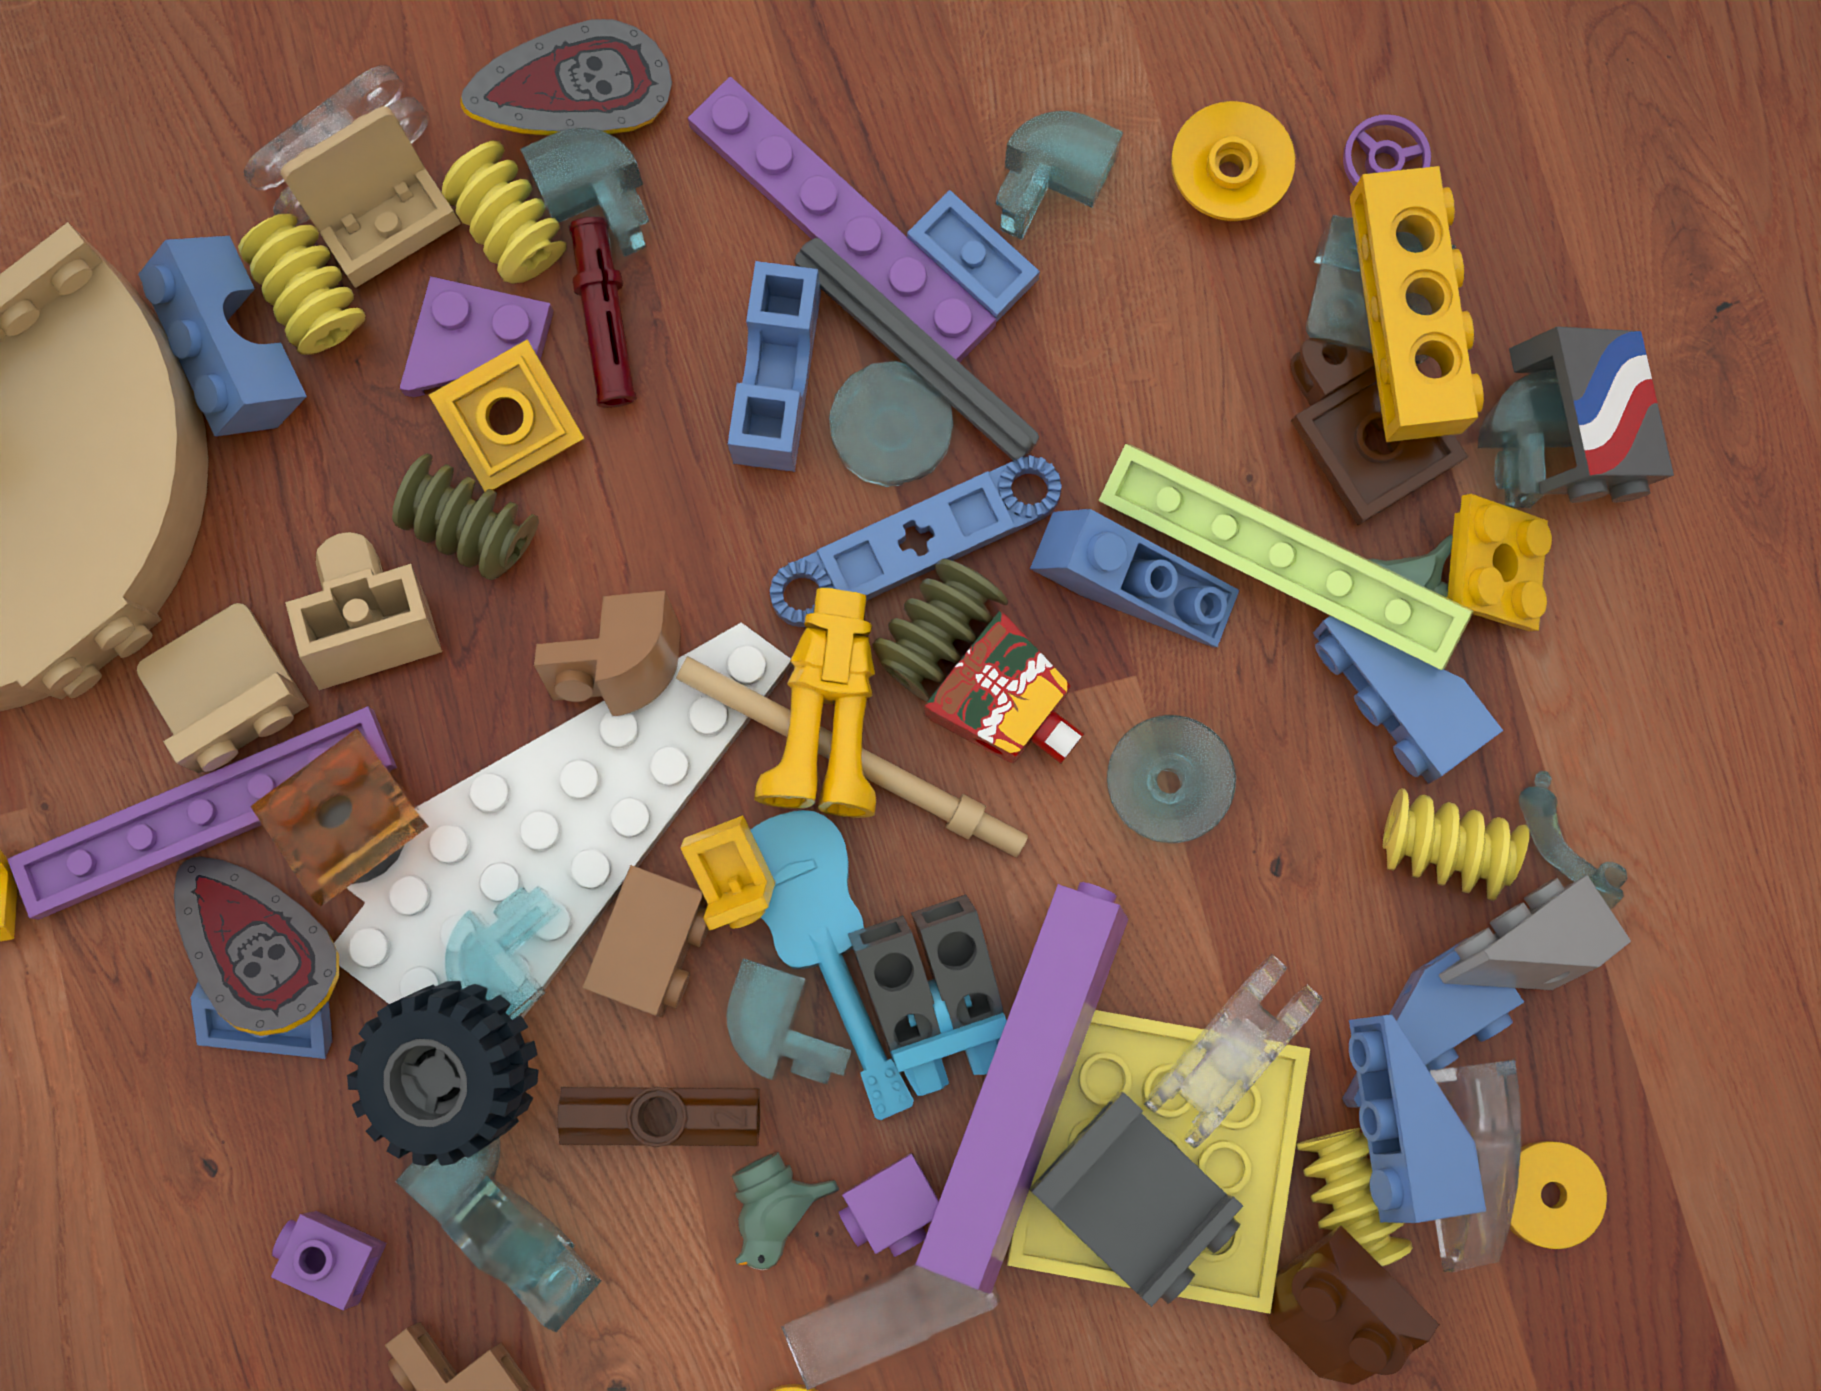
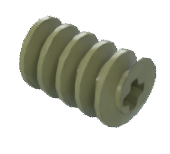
(460, 522)
(936, 625)

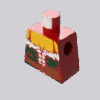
(1005, 697)

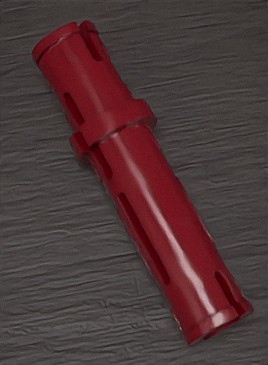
(598, 286)

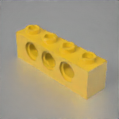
(1410, 401)

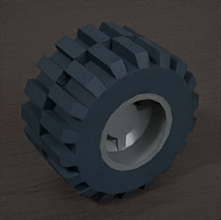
(442, 1073)

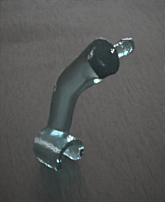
(1540, 814)

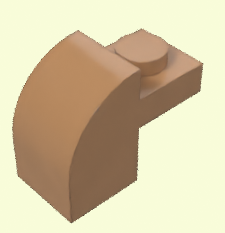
(626, 663)
(423, 1367)

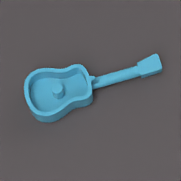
(811, 927)

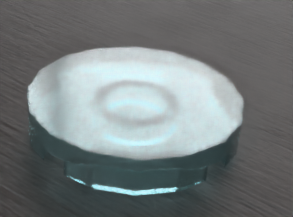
(890, 425)

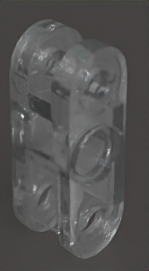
(367, 92)
(1233, 1050)

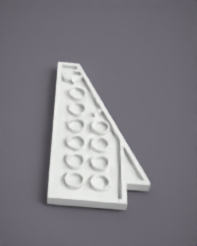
(553, 817)

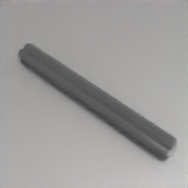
(918, 350)

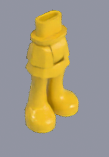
(830, 668)

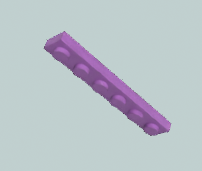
(839, 216)
(173, 822)

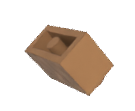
(648, 943)

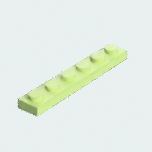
(1286, 556)

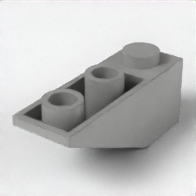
(1541, 946)

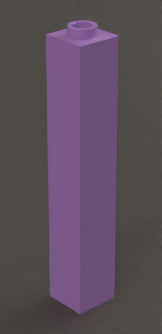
(1024, 1087)

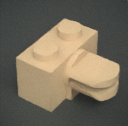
(362, 616)

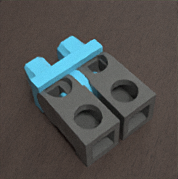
(940, 1015)

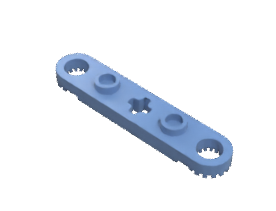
(957, 518)

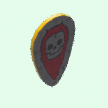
(573, 77)
(253, 947)

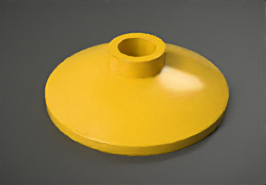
(1237, 135)

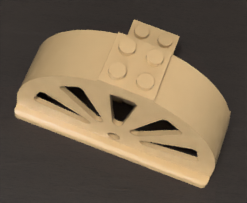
(93, 470)

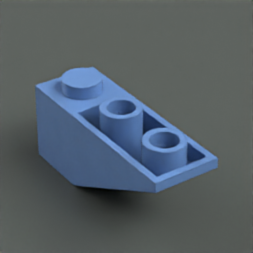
(1133, 575)
(1422, 707)
(1444, 1015)
(1416, 1142)

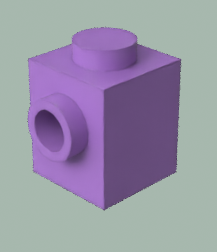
(890, 1207)
(326, 1259)

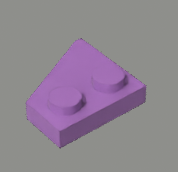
(466, 328)

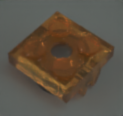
(340, 818)

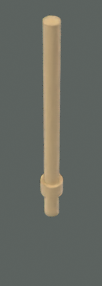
(962, 815)

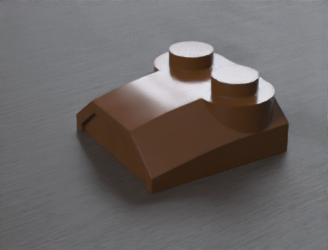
(1346, 1312)

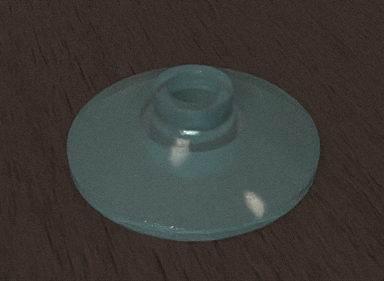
(1194, 756)

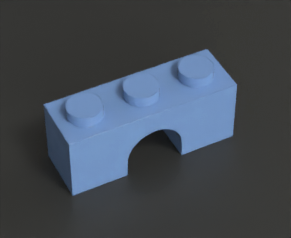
(777, 366)
(234, 381)

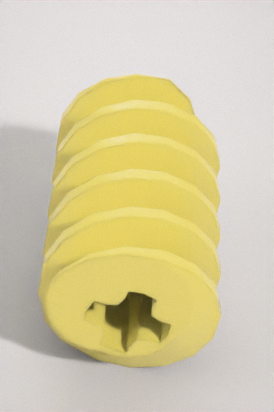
(498, 216)
(299, 284)
(1454, 843)
(1347, 1177)

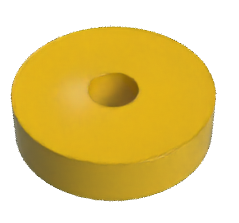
(1580, 1202)

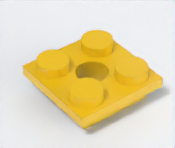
(545, 426)
(1517, 547)

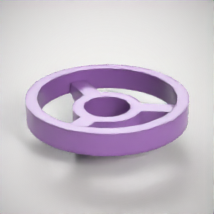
(1373, 148)

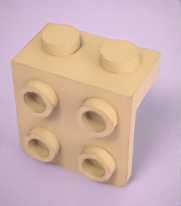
(369, 195)
(220, 689)

